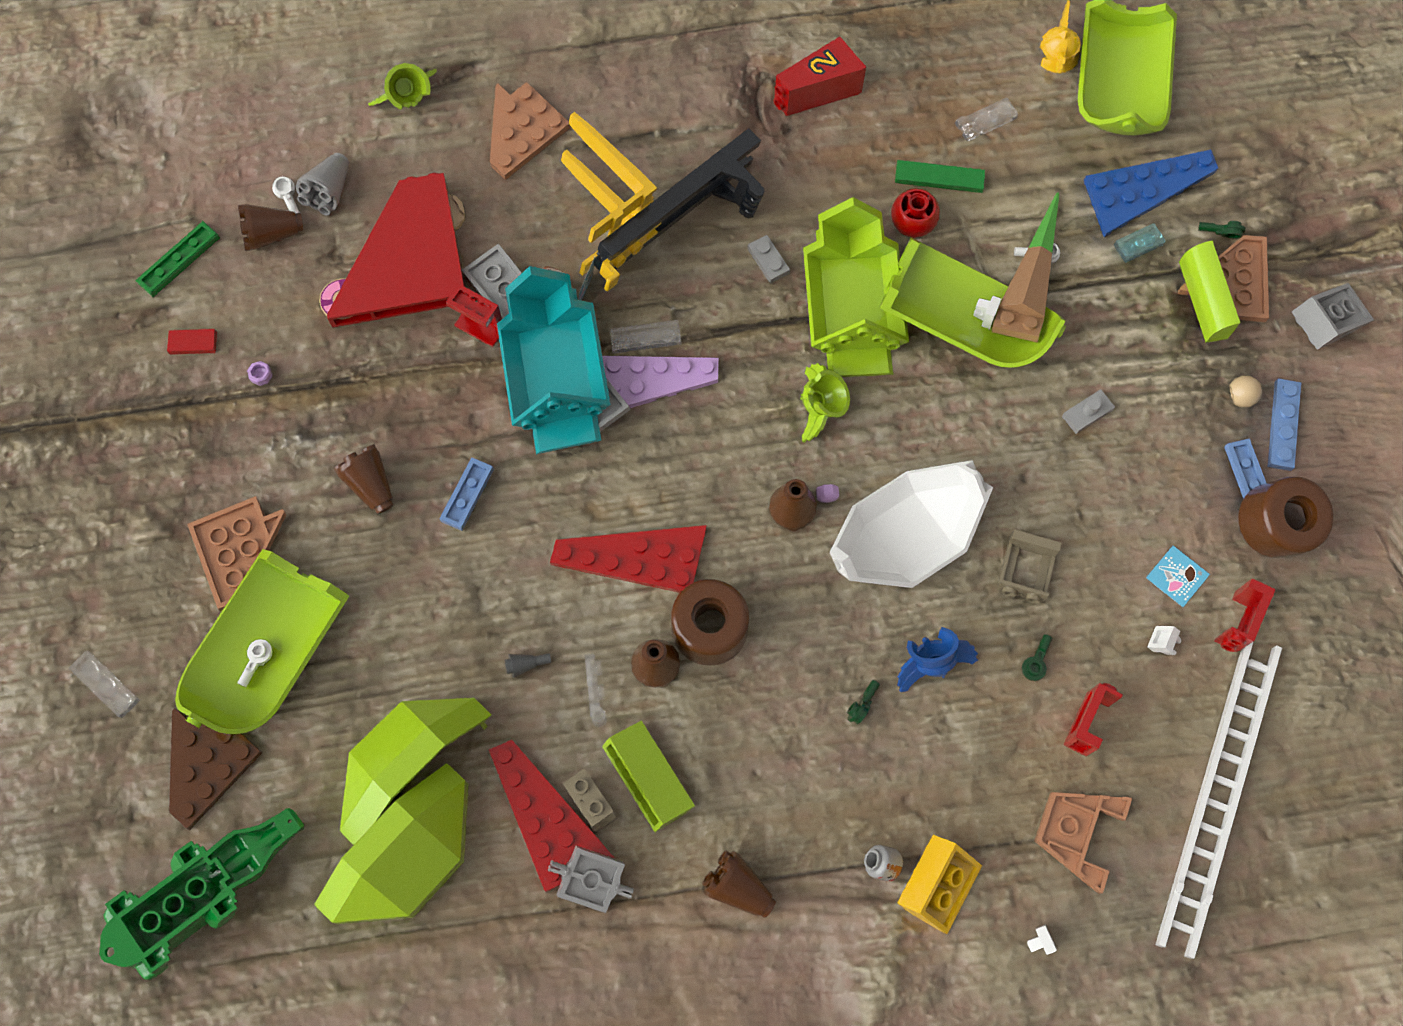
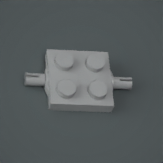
(590, 879)

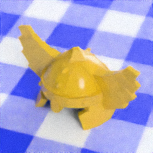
(1060, 46)

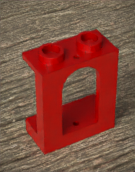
(476, 318)
(1256, 598)
(1078, 737)

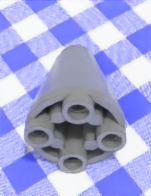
(323, 184)

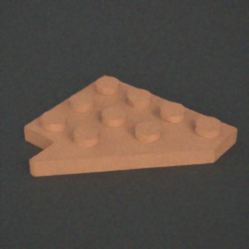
(522, 128)
(1246, 276)
(231, 543)

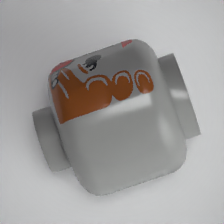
(883, 863)

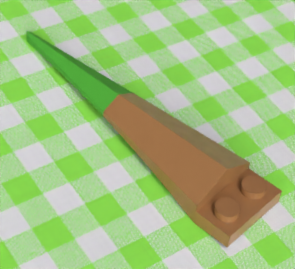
(1024, 303)

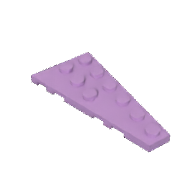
(648, 378)

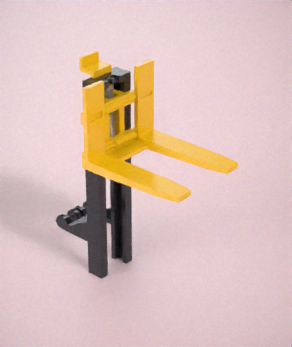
(648, 218)

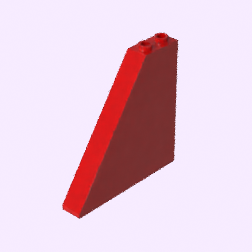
(408, 258)

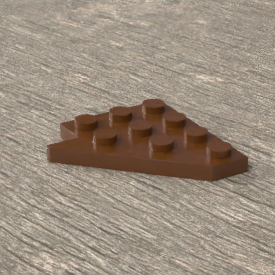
(203, 767)

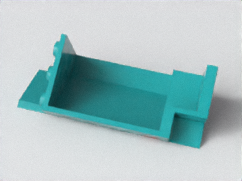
(552, 361)

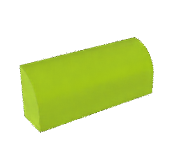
(1209, 292)
(648, 776)

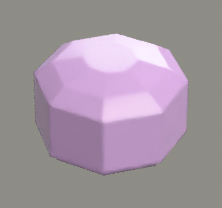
(259, 373)
(827, 493)

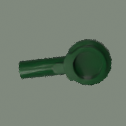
(1232, 230)
(1034, 667)
(858, 711)

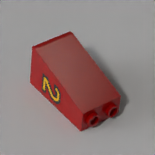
(820, 79)

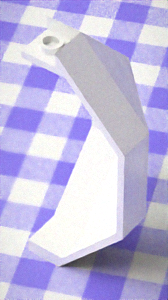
(912, 525)

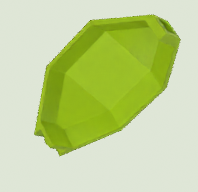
(398, 752)
(402, 854)

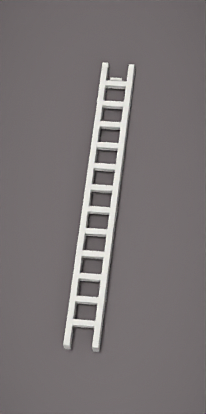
(1229, 809)

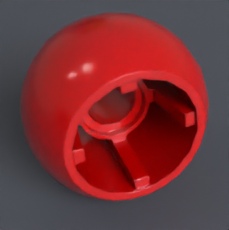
(914, 221)

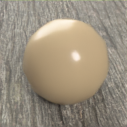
(1245, 391)

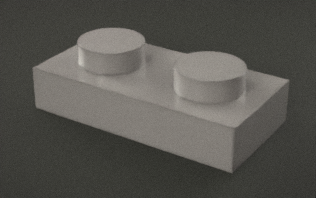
(768, 259)

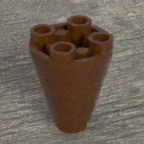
(267, 225)
(367, 478)
(793, 505)
(656, 670)
(738, 886)

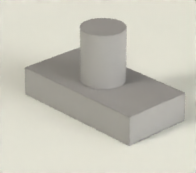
(1088, 411)

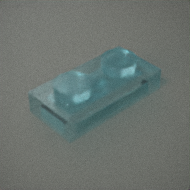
(1139, 242)

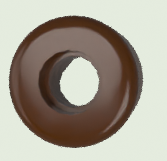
(1264, 521)
(709, 647)

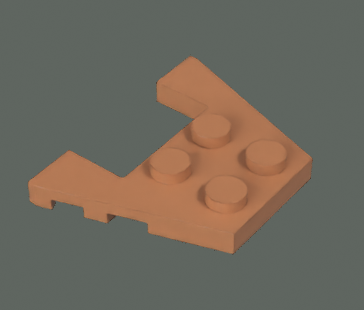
(1069, 827)

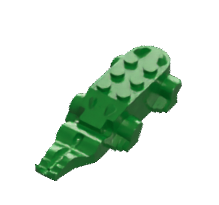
(194, 895)

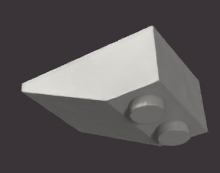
(1332, 315)

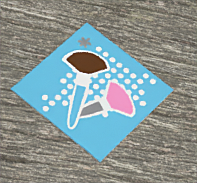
(586, 282)
(1177, 576)

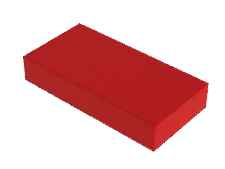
(192, 341)

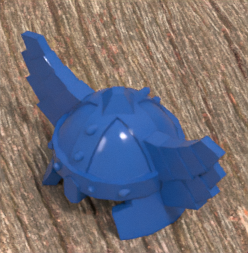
(935, 658)

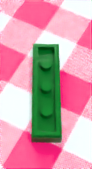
(939, 176)
(177, 259)

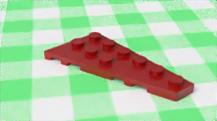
(648, 558)
(543, 816)

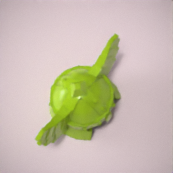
(405, 86)
(823, 397)

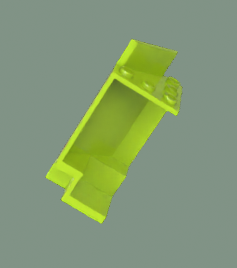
(845, 286)

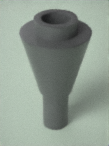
(519, 664)

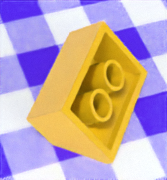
(940, 883)

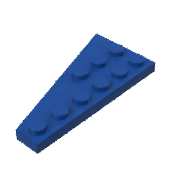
(1137, 189)

